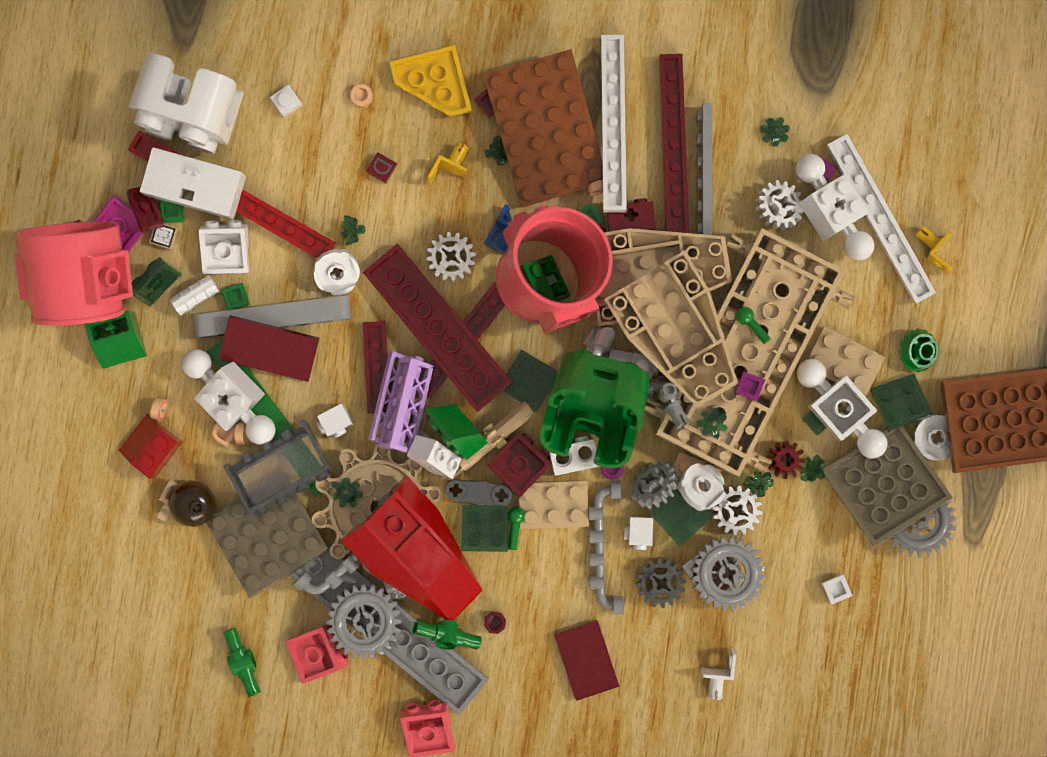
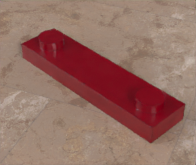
(375, 361)

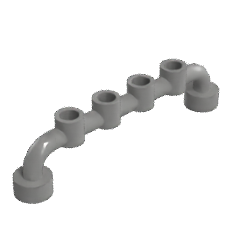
(597, 537)
(334, 578)

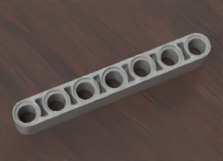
(278, 315)

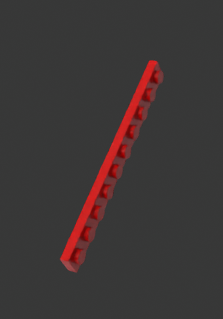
(254, 208)

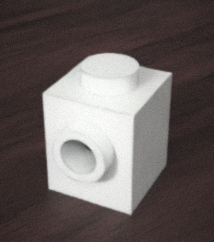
(335, 421)
(639, 532)

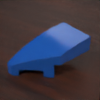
(495, 238)

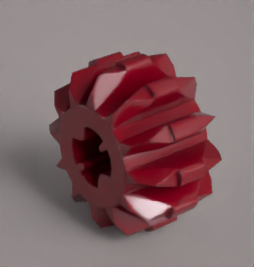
(790, 453)

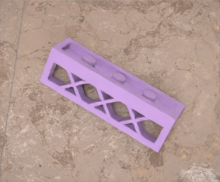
(384, 392)
(399, 401)

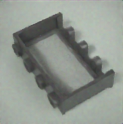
(279, 470)

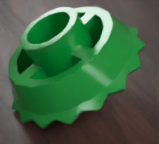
(918, 350)

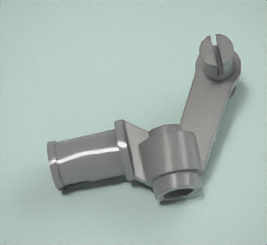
(667, 394)

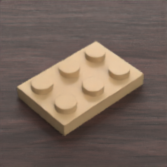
(846, 357)
(555, 505)

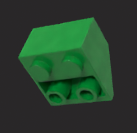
(545, 279)
(116, 340)
(456, 430)

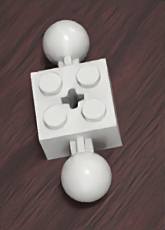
(834, 207)
(229, 396)
(858, 409)

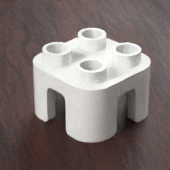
(161, 105)

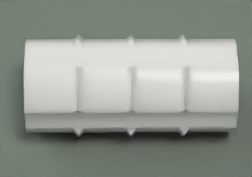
(194, 295)

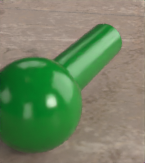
(746, 317)
(516, 517)

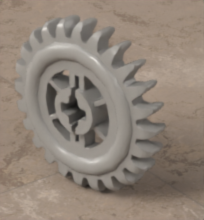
(937, 536)
(737, 594)
(370, 643)

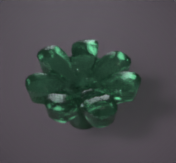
(771, 132)
(497, 151)
(351, 230)
(707, 423)
(813, 469)
(759, 483)
(350, 496)

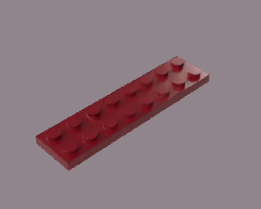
(437, 327)

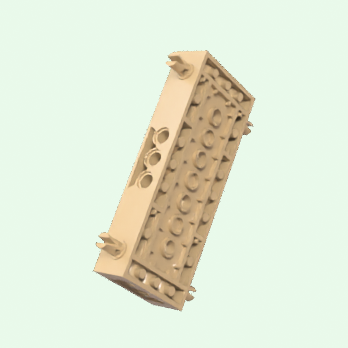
(788, 323)

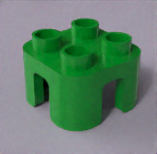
(599, 399)

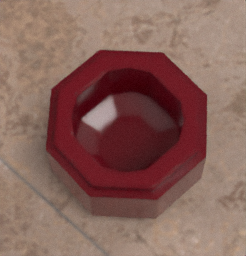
(495, 622)

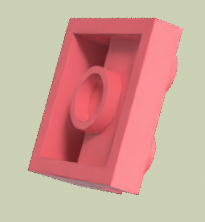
(315, 654)
(427, 729)

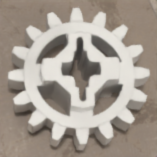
(779, 205)
(458, 249)
(742, 501)

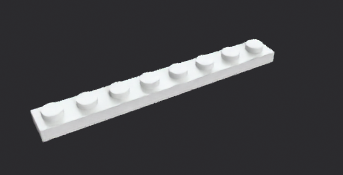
(613, 123)
(881, 220)

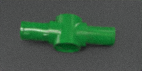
(446, 635)
(241, 662)

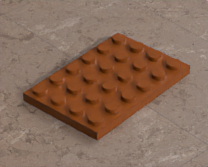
(545, 127)
(996, 420)

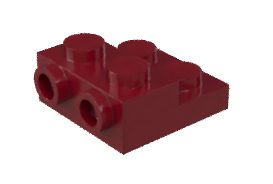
(520, 464)

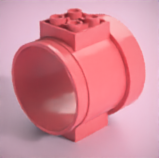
(582, 243)
(73, 272)

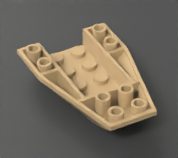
(641, 251)
(677, 328)

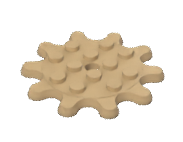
(376, 479)

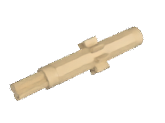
(496, 436)

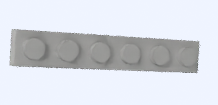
(704, 161)

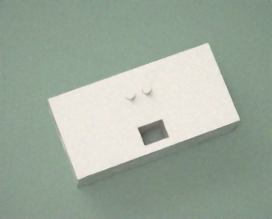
(193, 183)

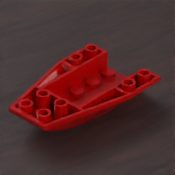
(415, 552)

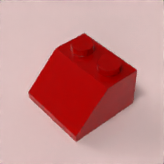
(150, 447)

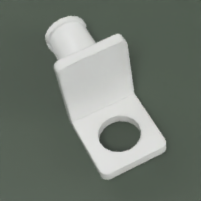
(718, 676)

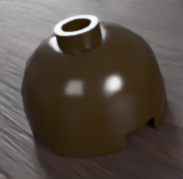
(192, 503)

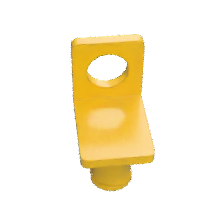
(451, 164)
(935, 244)

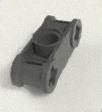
(478, 492)

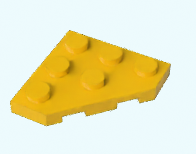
(434, 79)

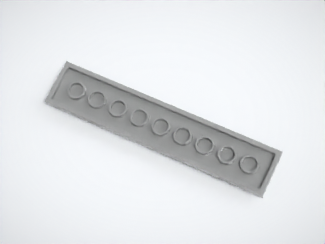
(438, 670)

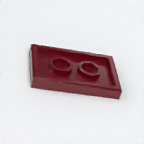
(586, 660)

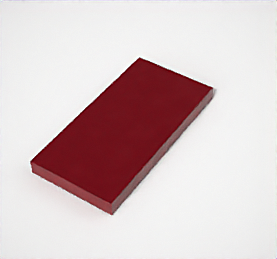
(269, 348)

